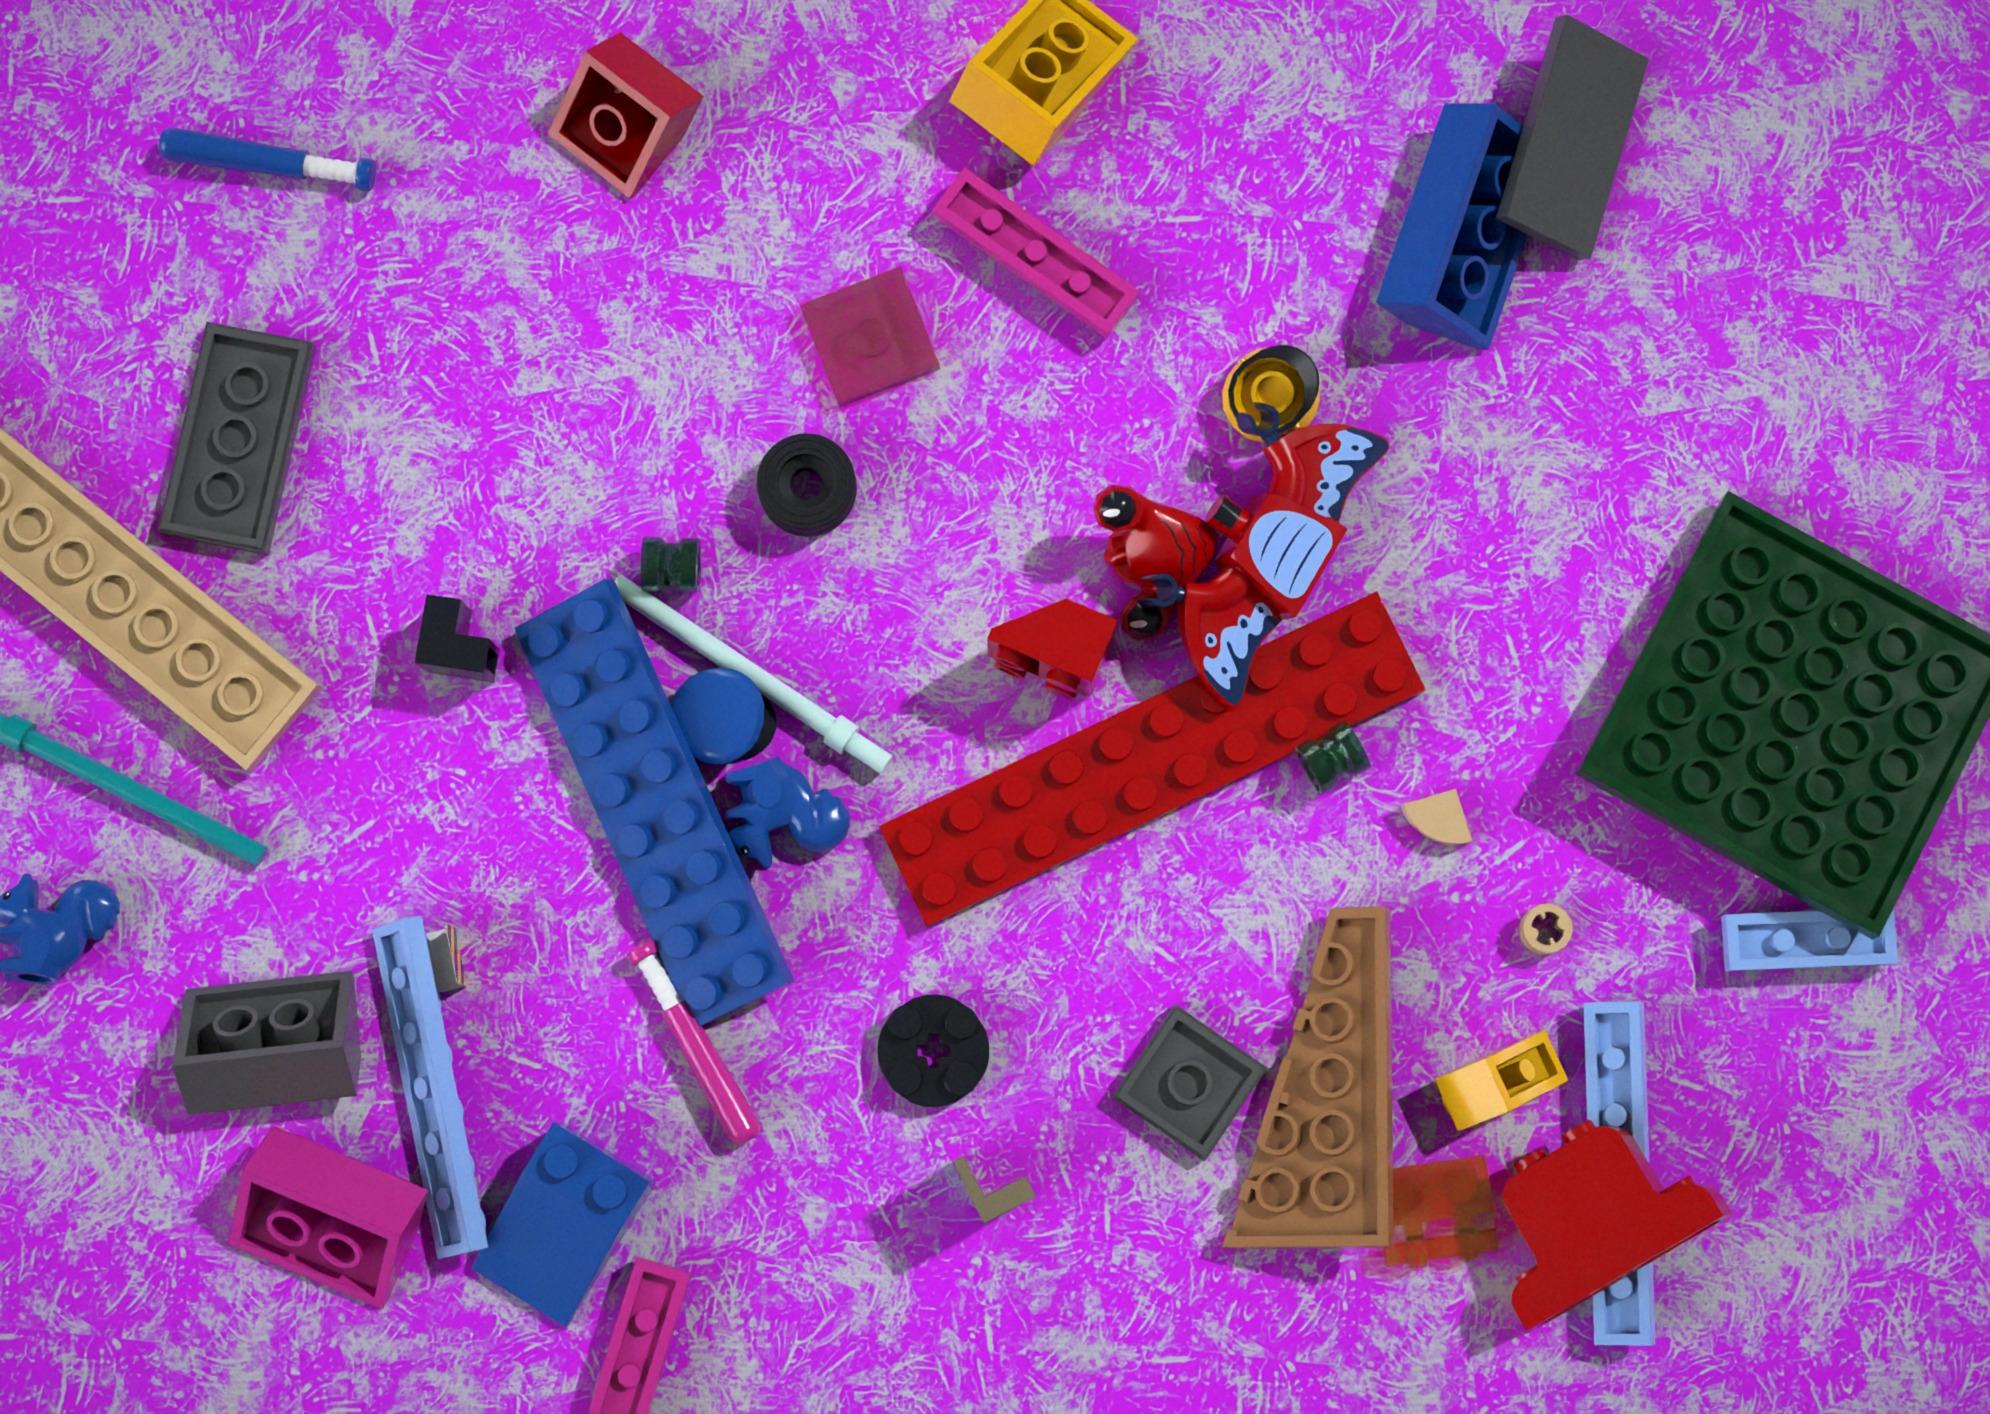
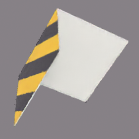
(446, 959)

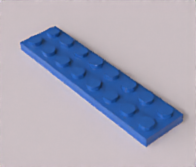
(653, 803)

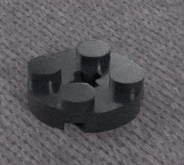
(910, 1027)

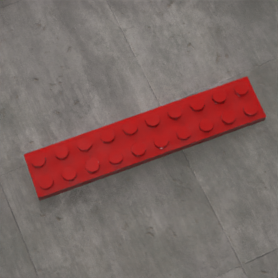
(1148, 761)

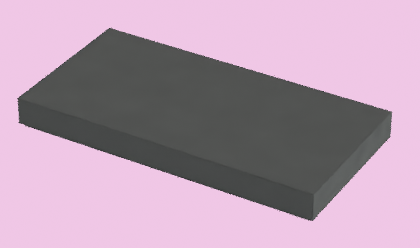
(1572, 138)
(237, 438)

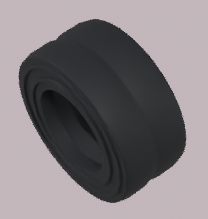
(801, 454)

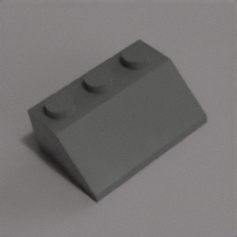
(268, 1043)

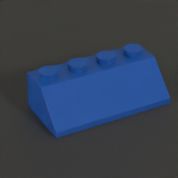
(1452, 251)

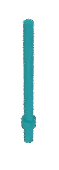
(22, 735)

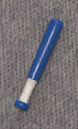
(244, 155)

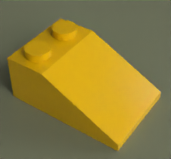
(1041, 73)

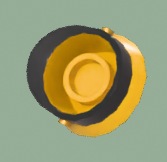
(1277, 377)

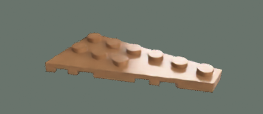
(1328, 1125)

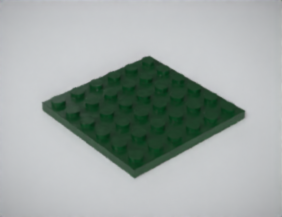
(1797, 715)

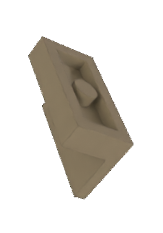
(998, 1201)

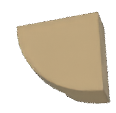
(1439, 818)

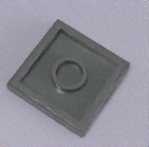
(1189, 1082)

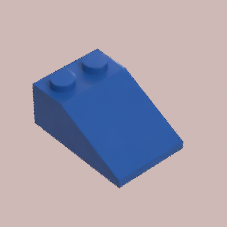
(562, 1222)

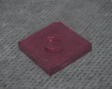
(870, 336)

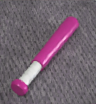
(708, 1067)

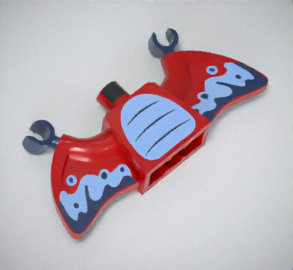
(1270, 549)

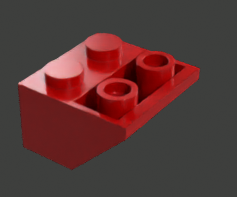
(1056, 643)

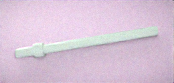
(838, 732)

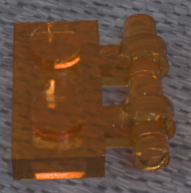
(1441, 1192)

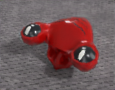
(1151, 541)

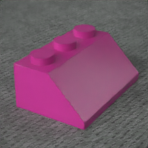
(326, 1216)

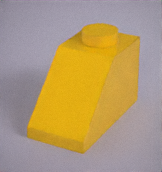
(1501, 1080)

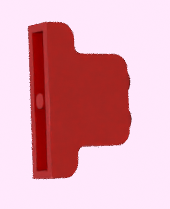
(1596, 1218)

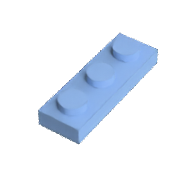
(1801, 942)

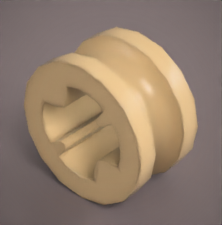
(1561, 924)

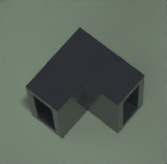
(445, 642)

